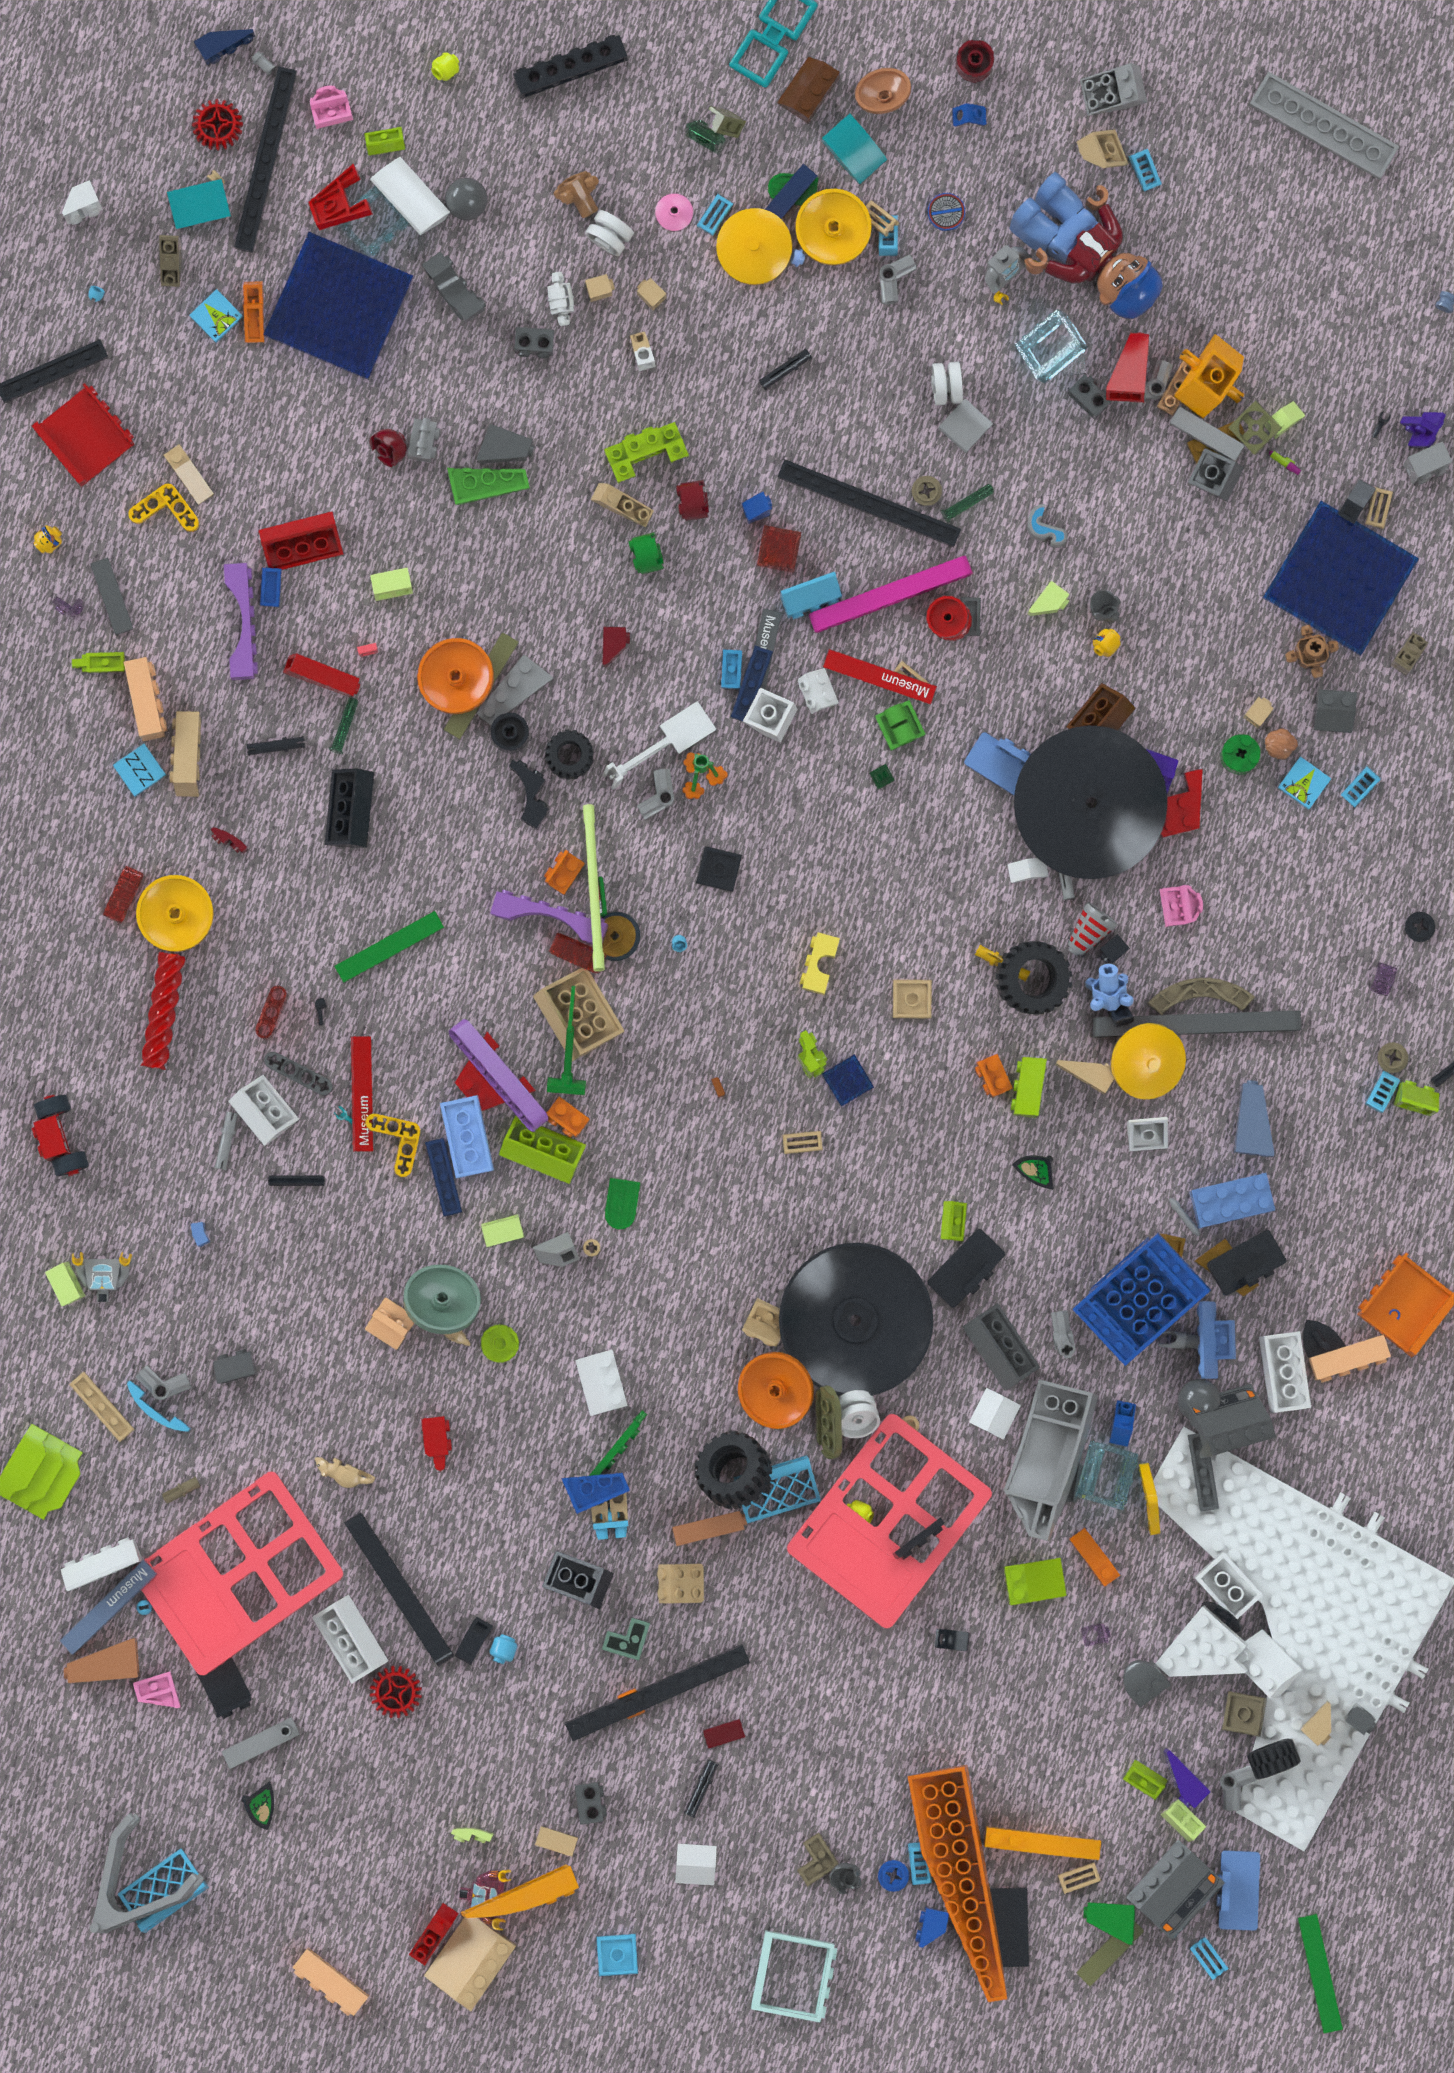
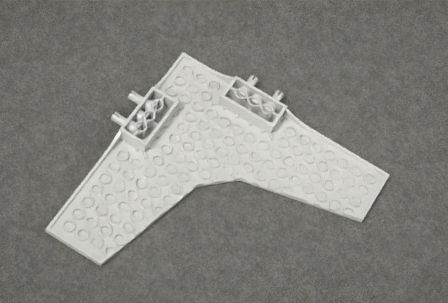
(1333, 1602)

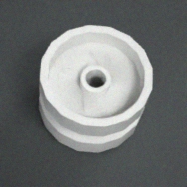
(609, 233)
(947, 383)
(858, 1414)

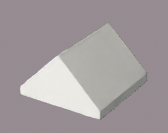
(1148, 1134)
(696, 1864)

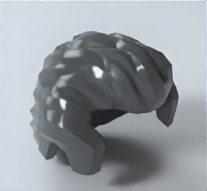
(1105, 606)
(845, 1876)

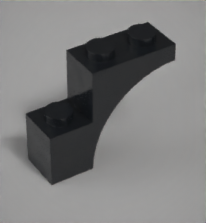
(534, 811)

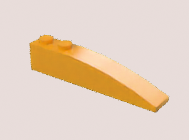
(1041, 1843)
(528, 1895)

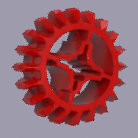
(225, 124)
(388, 1676)

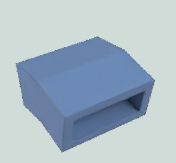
(199, 1234)

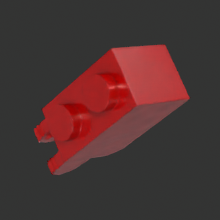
(436, 1441)

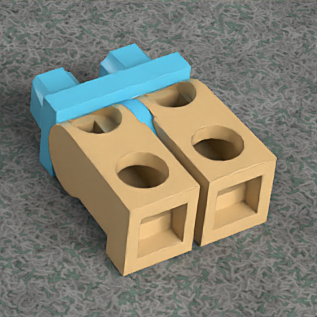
(613, 1517)

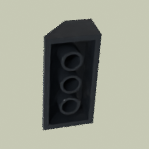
(349, 808)

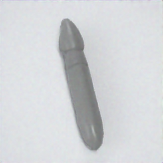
(1185, 1218)

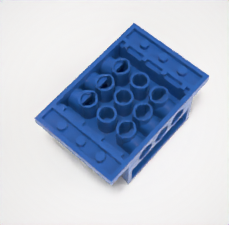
(1141, 1298)

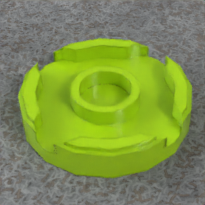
(499, 1343)

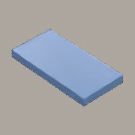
(466, 1136)

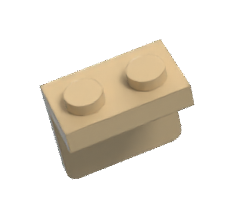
(763, 1323)
(680, 1583)

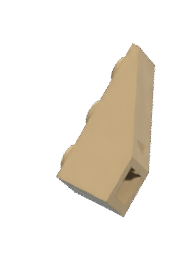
(621, 504)

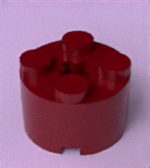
(975, 50)
(693, 500)

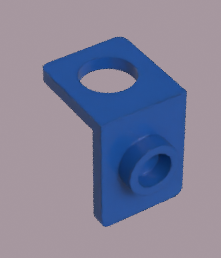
(971, 114)

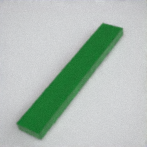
(389, 946)
(1320, 1973)

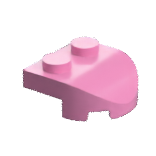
(330, 107)
(1180, 905)

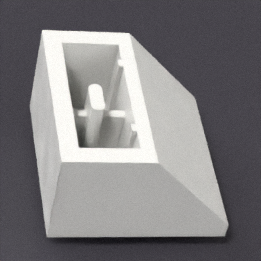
(81, 203)

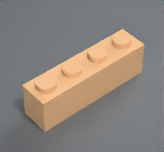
(1350, 1357)
(330, 1981)

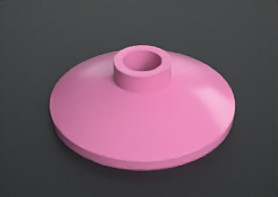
(675, 221)

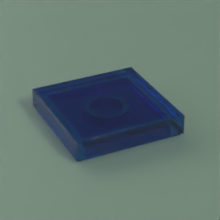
(847, 1080)

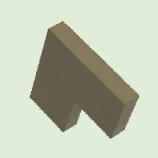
(822, 1861)

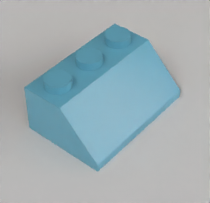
(811, 595)

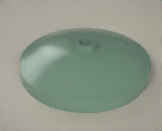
(441, 1299)

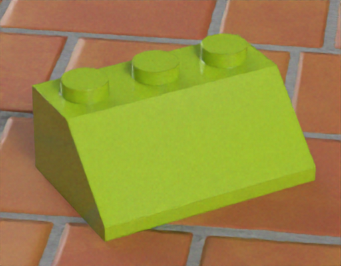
(1028, 1087)

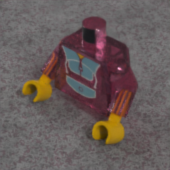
(484, 1888)

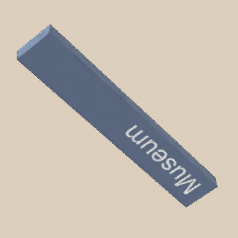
(108, 1607)

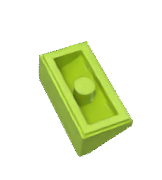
(384, 141)
(953, 1221)
(1145, 1779)

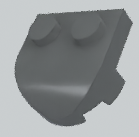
(1144, 1681)

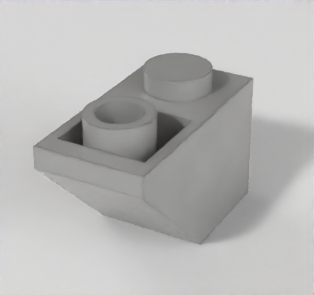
(557, 1251)

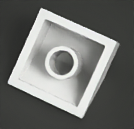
(770, 714)

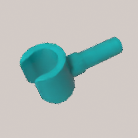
(343, 1116)

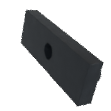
(920, 1539)

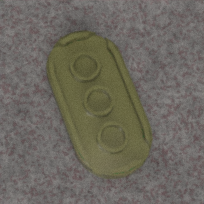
(828, 1422)

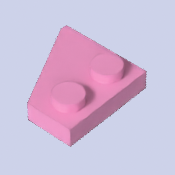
(157, 1690)

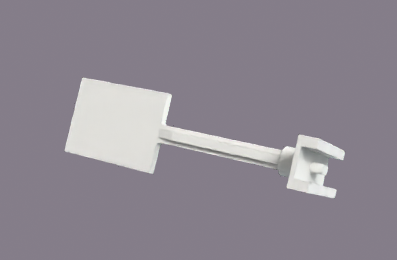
(680, 731)

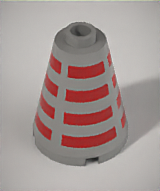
(1090, 929)

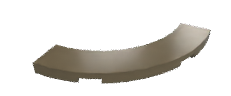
(1200, 988)

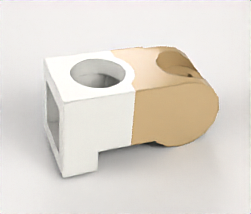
(642, 351)

